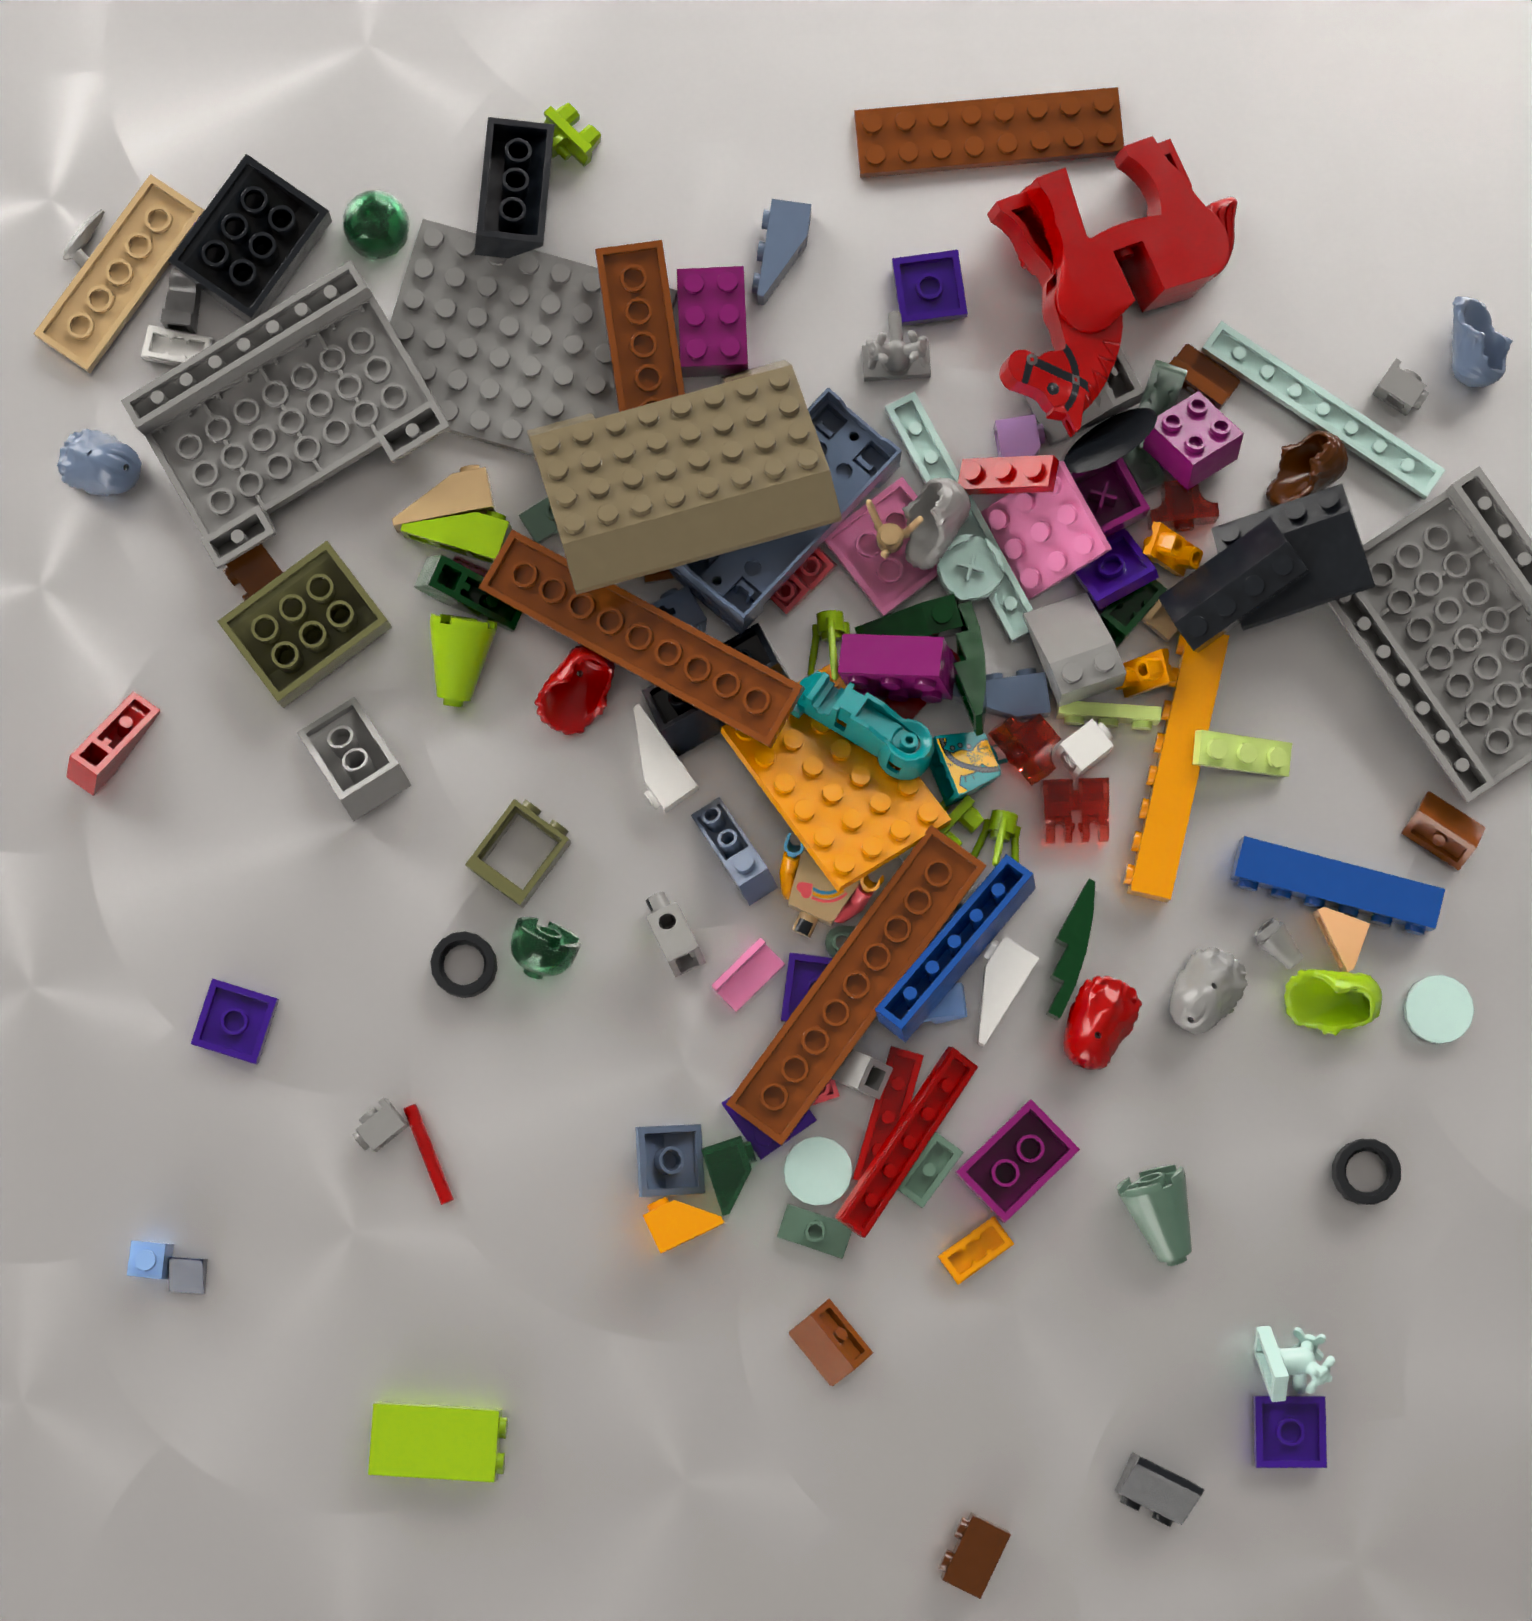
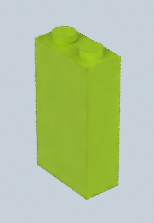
(437, 1442)

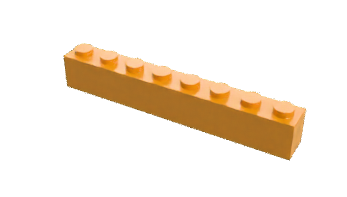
(1174, 776)

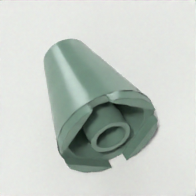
(1160, 1211)

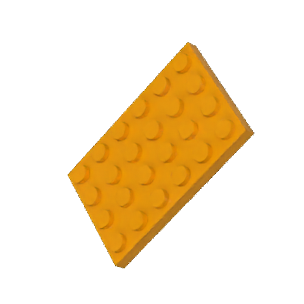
(838, 796)

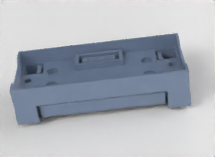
(751, 575)

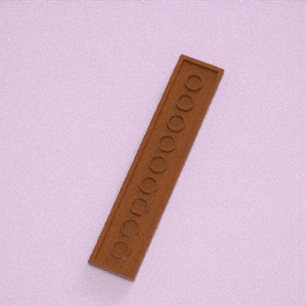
(640, 329)
(644, 640)
(854, 983)

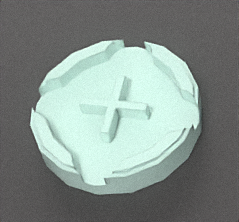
(971, 568)
(1438, 1009)
(818, 1171)

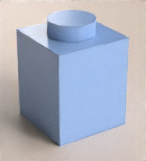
(149, 1259)

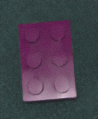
(712, 321)
(898, 666)
(1017, 1161)

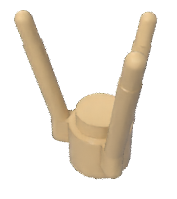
(890, 535)

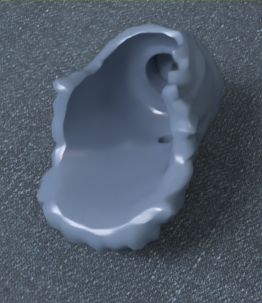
(1477, 349)
(97, 462)

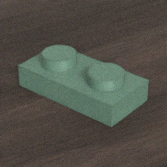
(930, 1169)

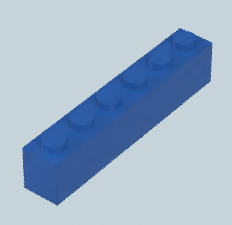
(1337, 884)
(955, 948)

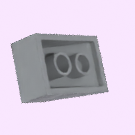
(1075, 649)
(354, 759)

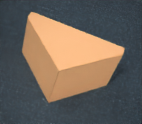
(1343, 936)

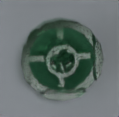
(376, 224)
(542, 948)

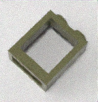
(531, 814)

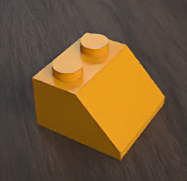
(678, 1222)

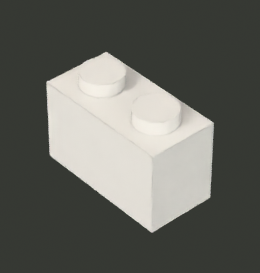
(1085, 748)

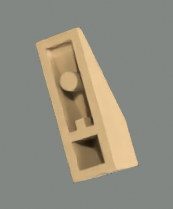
(456, 495)

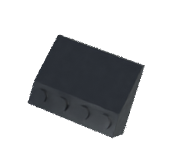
(251, 239)
(1325, 539)

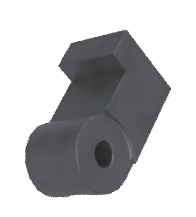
(181, 304)

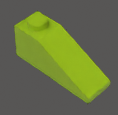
(466, 534)

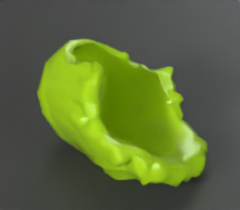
(1332, 1000)

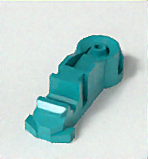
(869, 725)

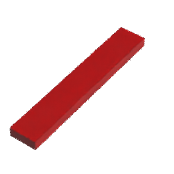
(906, 1142)

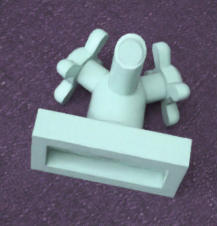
(1280, 1363)

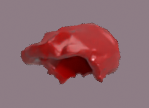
(573, 701)
(1100, 1008)

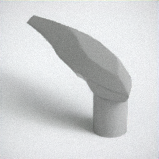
(81, 238)

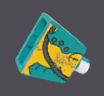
(964, 764)

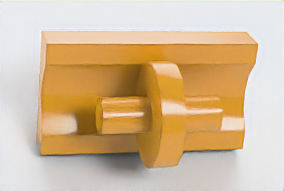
(1171, 550)
(1147, 673)

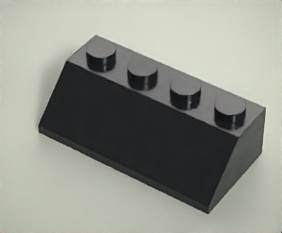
(514, 187)
(1233, 585)
(686, 725)

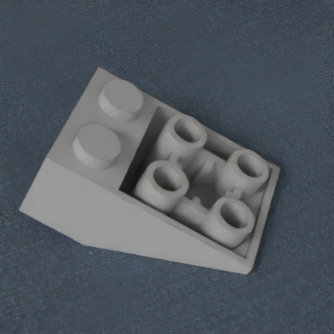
(1118, 394)

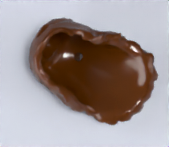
(1308, 467)

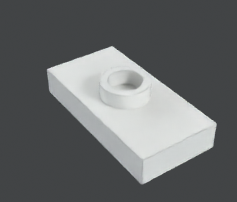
(172, 346)

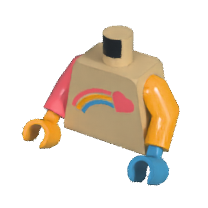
(814, 894)

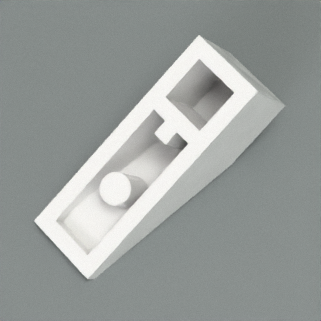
(662, 770)
(1002, 979)

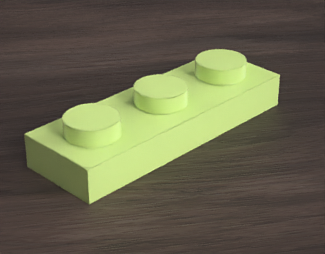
(1110, 714)
(1242, 753)

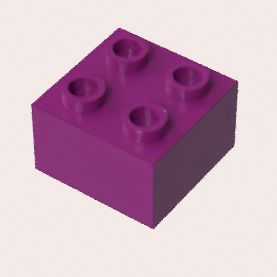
(1193, 440)
(1112, 496)

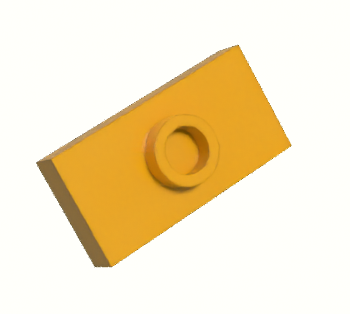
(975, 1250)

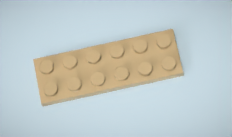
(118, 274)

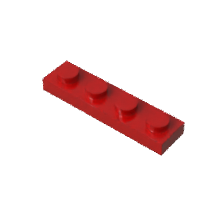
(891, 1106)

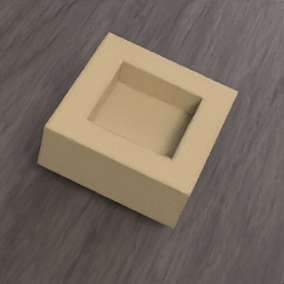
(1160, 622)

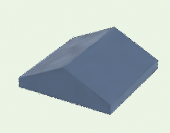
(670, 1160)

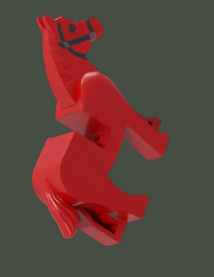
(1082, 279)

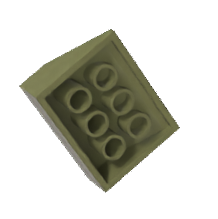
(304, 624)

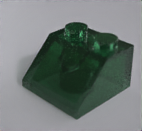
(729, 1170)

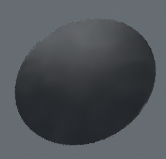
(1110, 440)

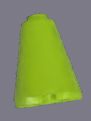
(459, 655)

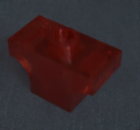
(1182, 508)
(1027, 746)

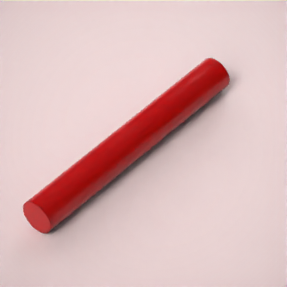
(428, 1154)

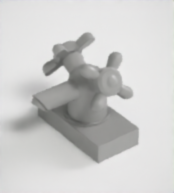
(897, 358)

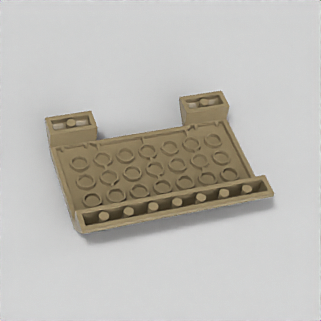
(685, 477)

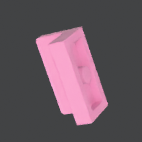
(748, 975)

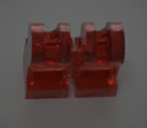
(1061, 799)

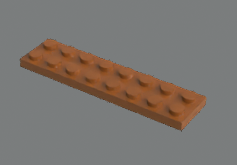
(988, 132)

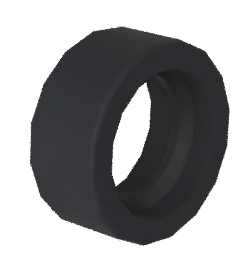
(443, 949)
(1391, 1162)

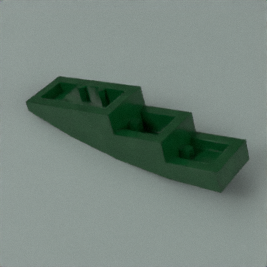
(1126, 613)
(971, 670)
(1075, 938)

